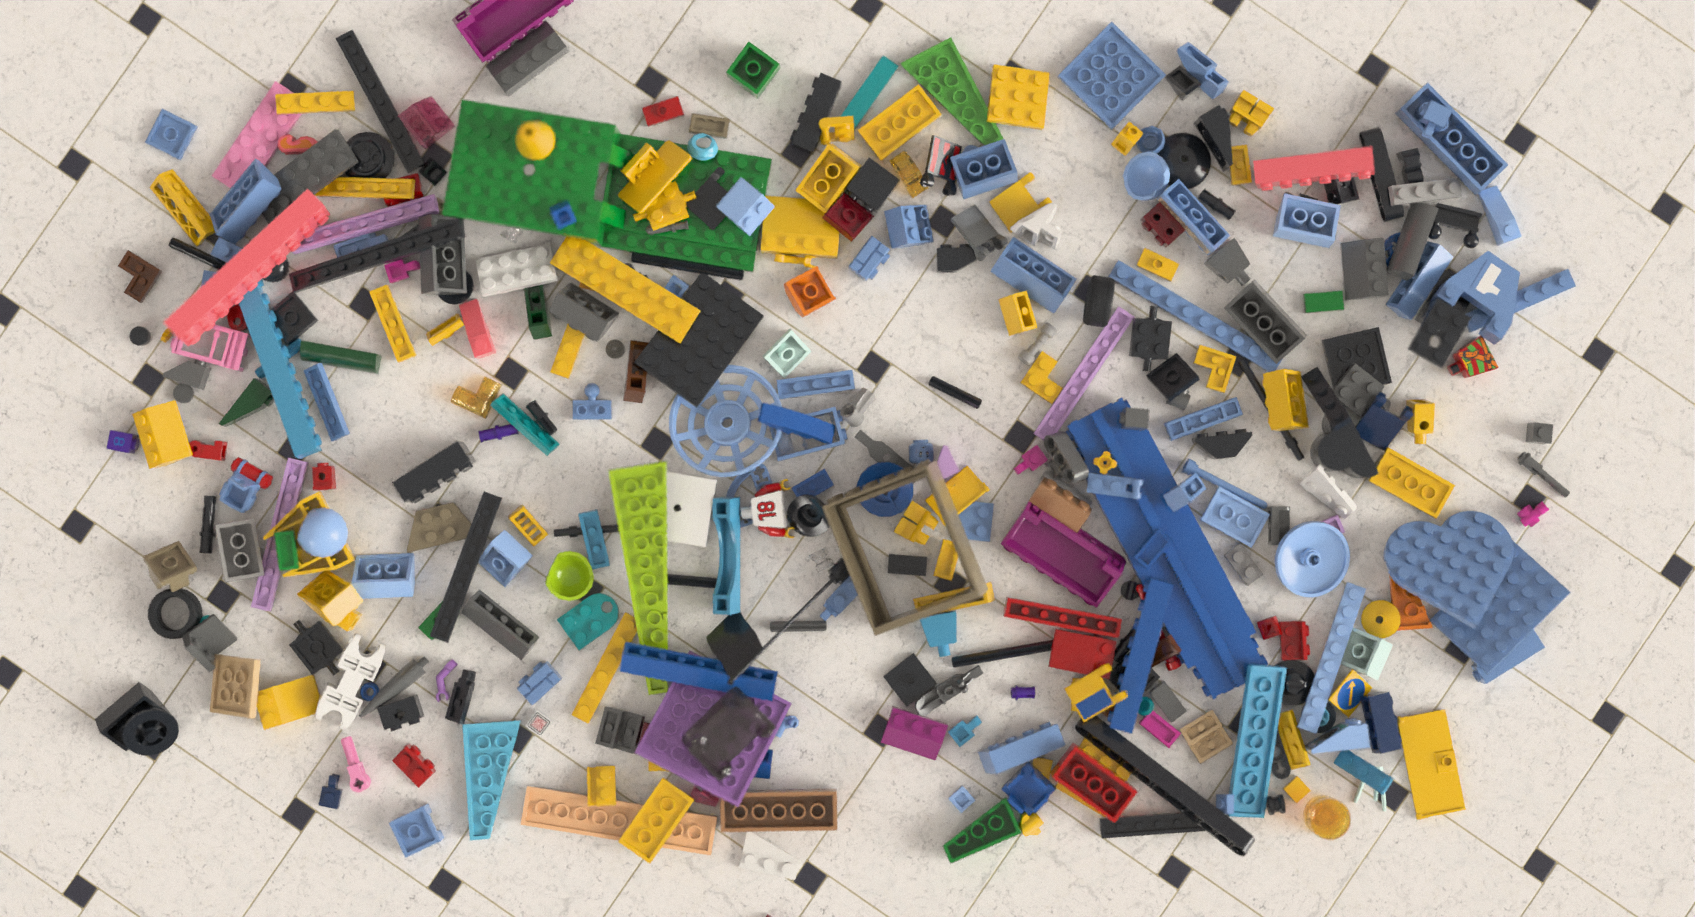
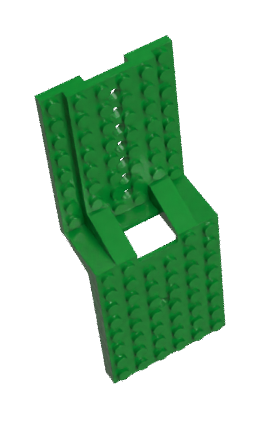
(491, 185)

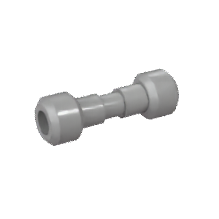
(1047, 331)

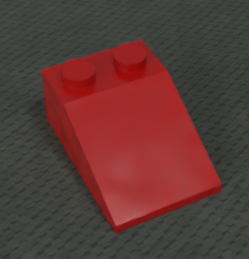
(1081, 652)

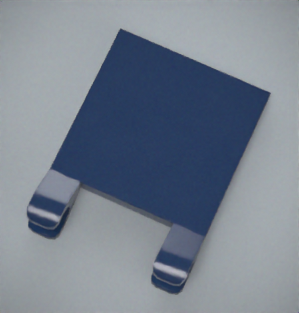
(1380, 425)

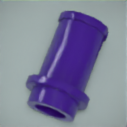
(1022, 692)

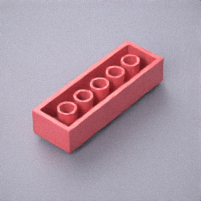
(1314, 168)

